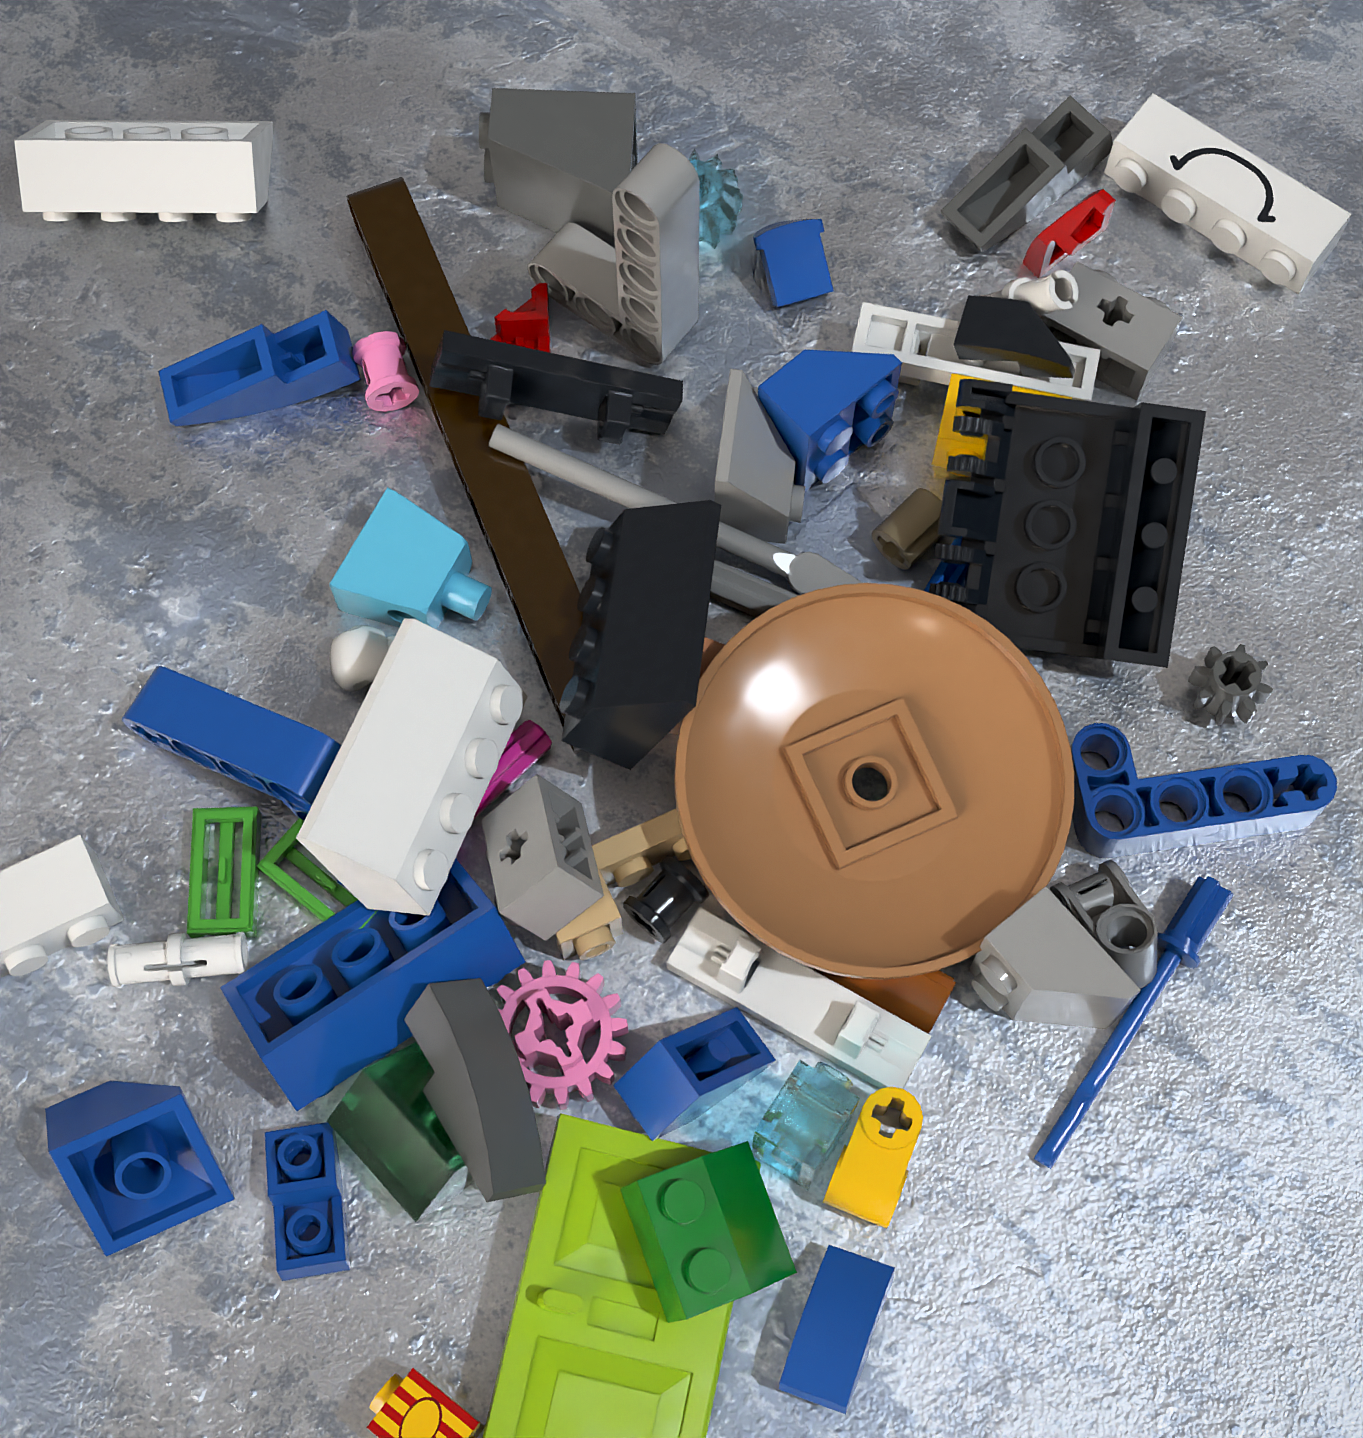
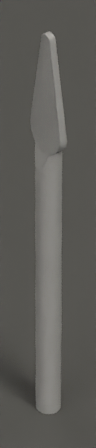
(803, 571)

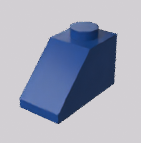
(692, 1072)

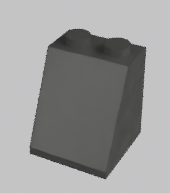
(559, 154)

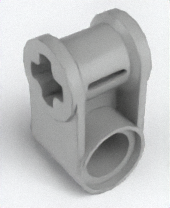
(1114, 919)

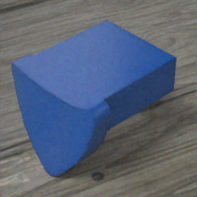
(793, 260)

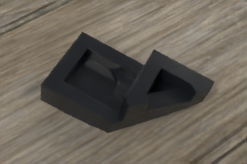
(1010, 332)

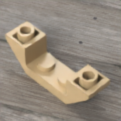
(622, 860)

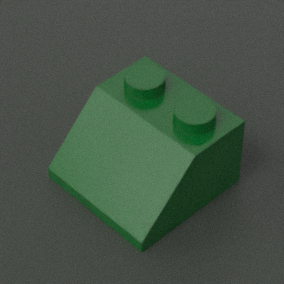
(708, 1232)

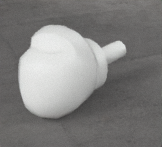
(358, 656)

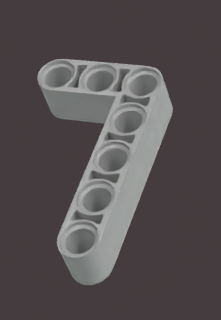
(647, 284)

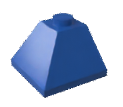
(134, 1160)

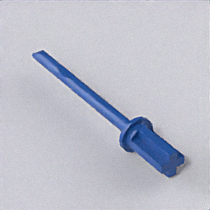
(1178, 945)

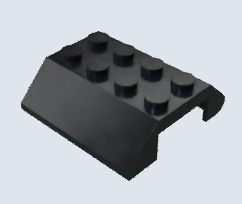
(1071, 520)

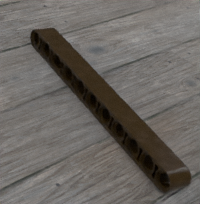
(494, 482)

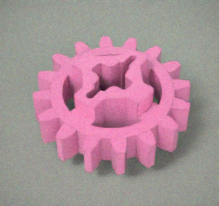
(576, 1019)

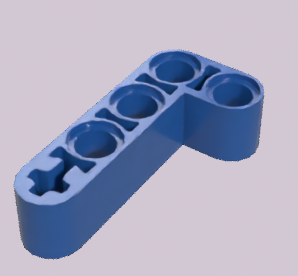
(233, 737)
(1196, 792)

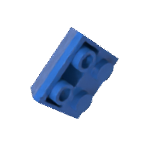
(831, 407)

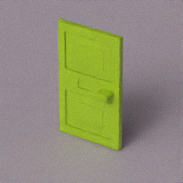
(586, 1323)

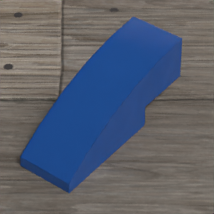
(260, 371)

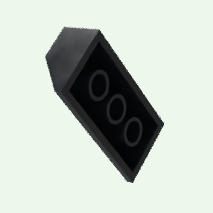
(641, 629)

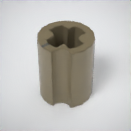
(909, 529)

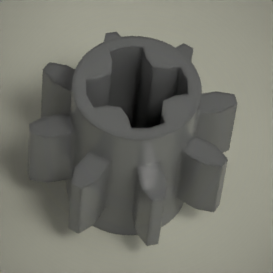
(1230, 684)

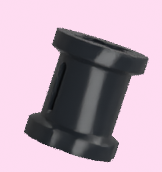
(665, 899)

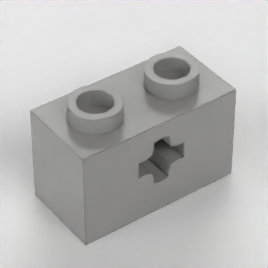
(1121, 323)
(541, 858)

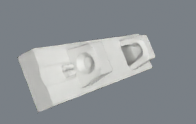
(907, 337)
(798, 1002)

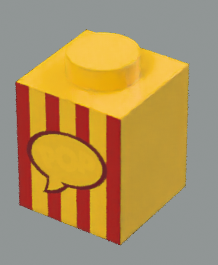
(419, 1410)

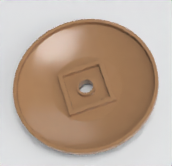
(894, 687)

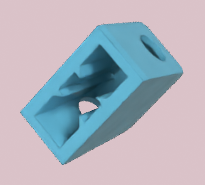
(407, 568)

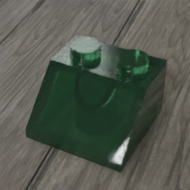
(399, 1134)

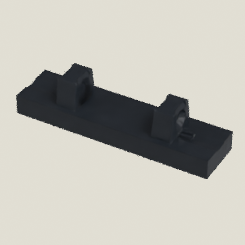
(555, 383)

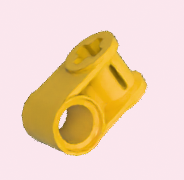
(874, 1166)

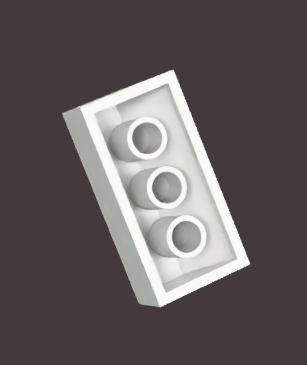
(145, 168)
(413, 770)

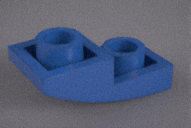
(307, 1201)
(836, 1329)

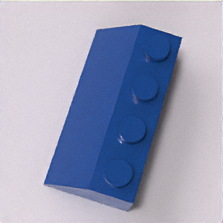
(344, 990)

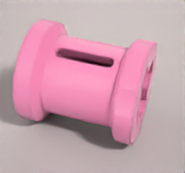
(385, 371)

